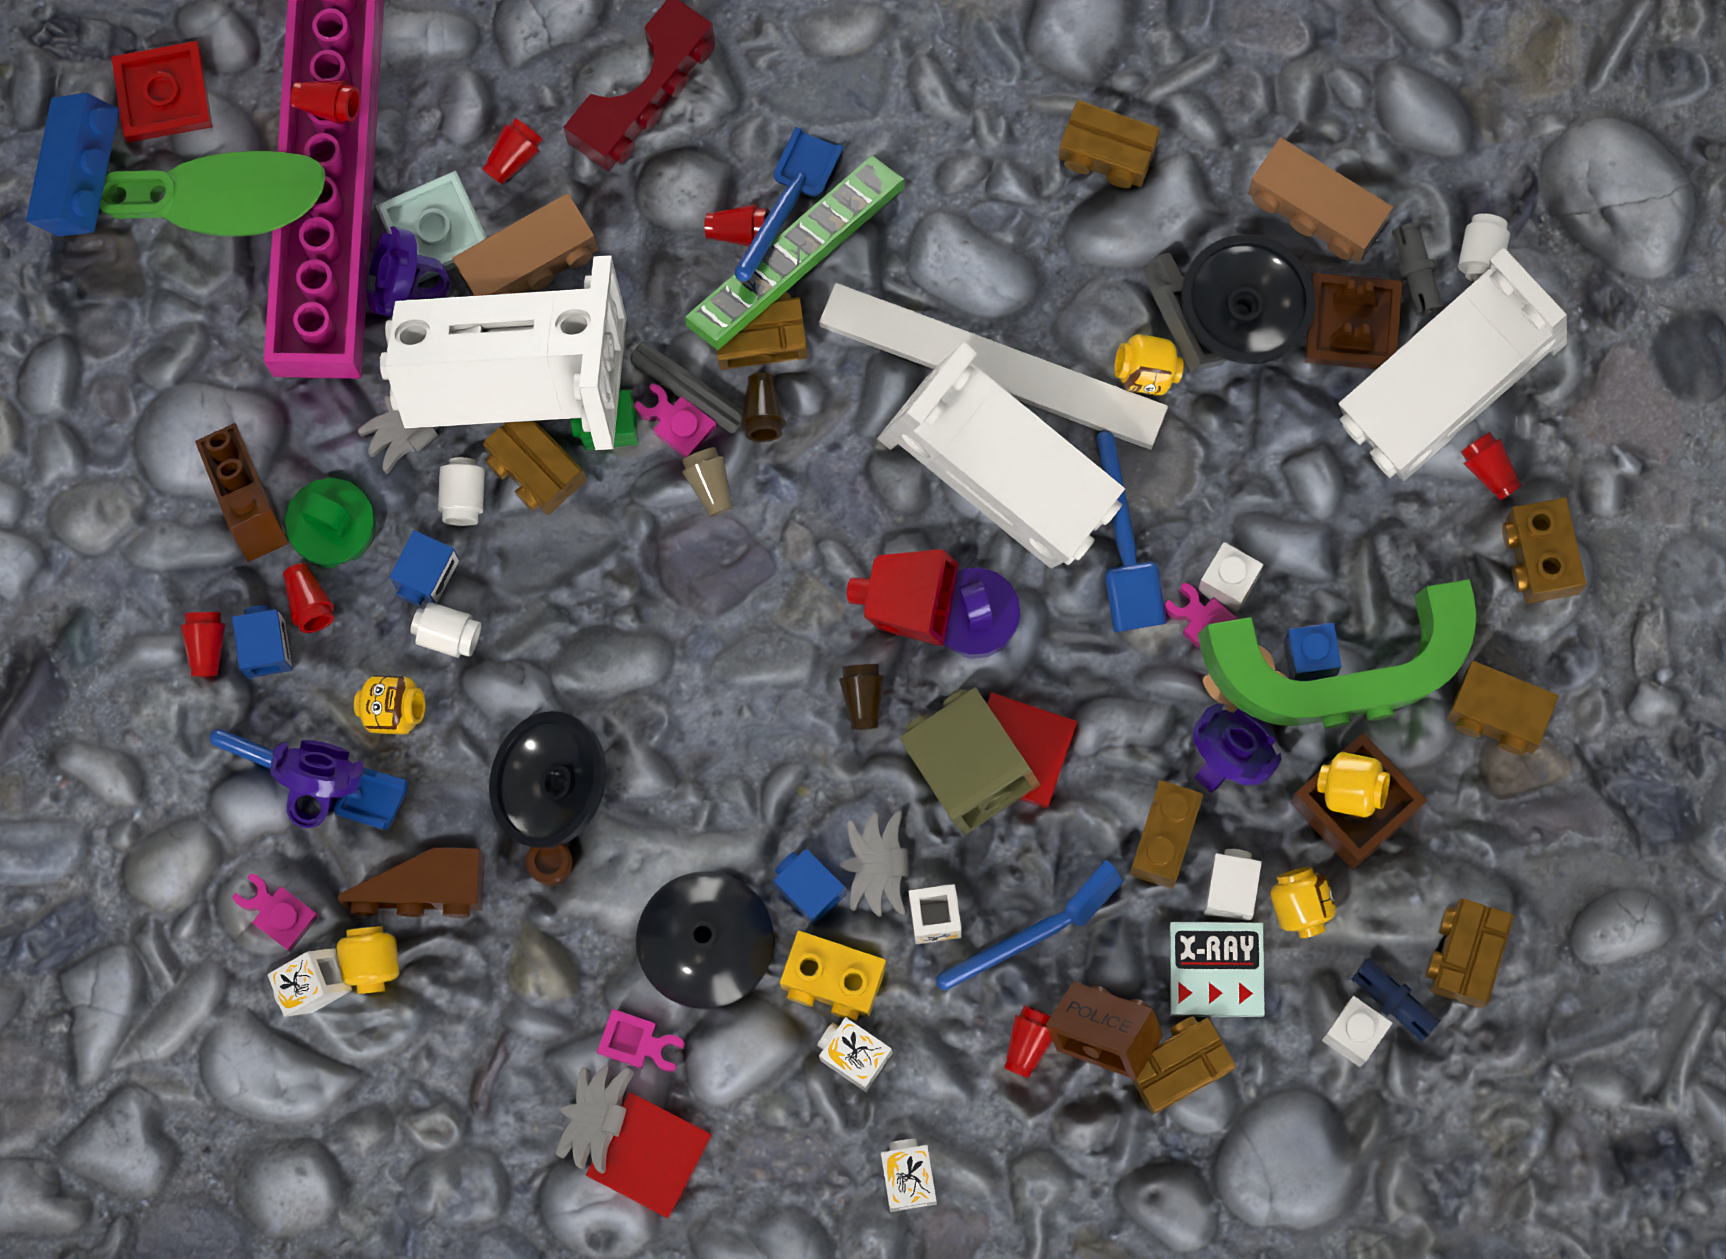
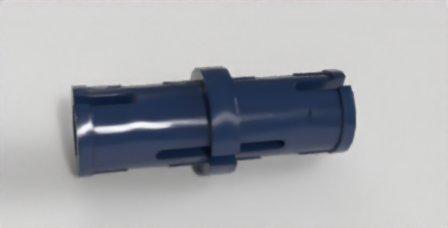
(1396, 1000)

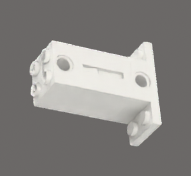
(510, 357)
(1454, 367)
(1004, 460)

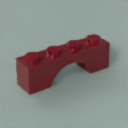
(608, 125)

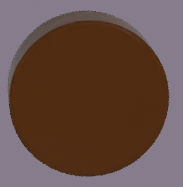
(549, 865)

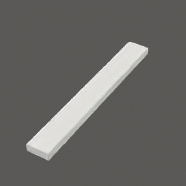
(1019, 373)

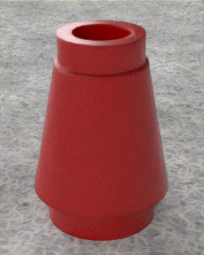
(327, 99)
(511, 151)
(736, 224)
(1491, 465)
(307, 600)
(203, 642)
(1027, 1041)

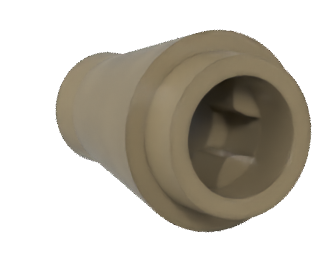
(709, 480)

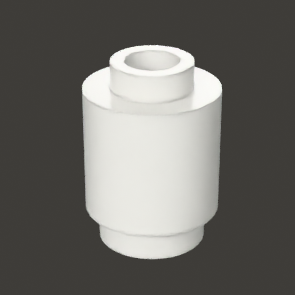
(1481, 242)
(461, 492)
(445, 630)

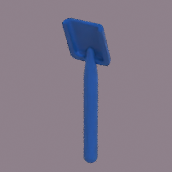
(802, 168)
(1134, 588)
(371, 804)
(1077, 911)

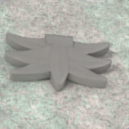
(391, 432)
(877, 864)
(595, 1116)

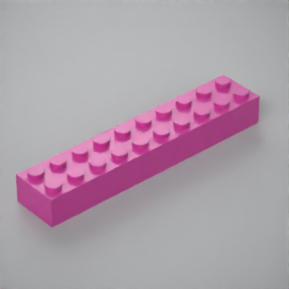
(324, 256)

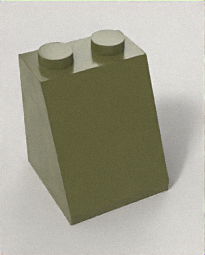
(968, 760)

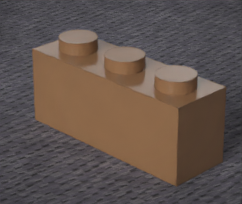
(1319, 201)
(528, 251)

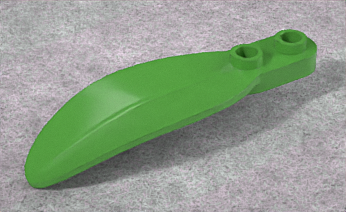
(220, 192)

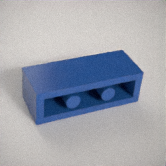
(72, 164)

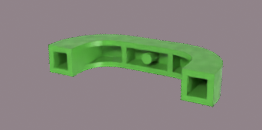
(1249, 683)

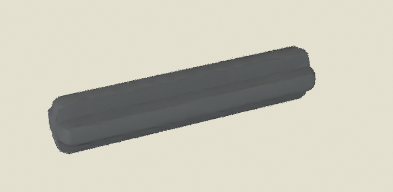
(688, 386)

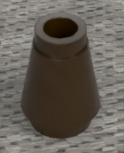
(762, 409)
(862, 694)

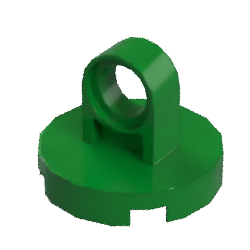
(330, 522)

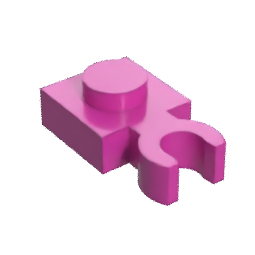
(680, 424)
(1197, 614)
(280, 915)
(632, 1040)

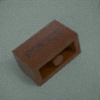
(1105, 1029)

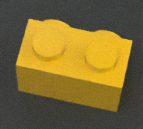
(833, 976)

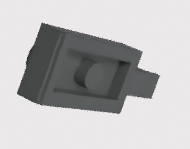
(1166, 287)

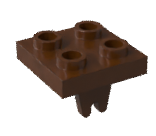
(1353, 321)

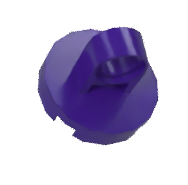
(398, 272)
(981, 613)
(1234, 748)
(314, 771)

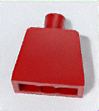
(908, 594)

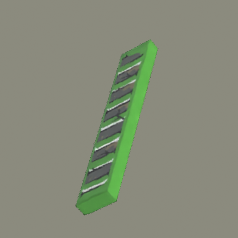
(796, 252)

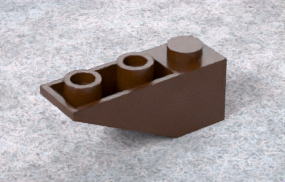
(241, 493)
(431, 881)

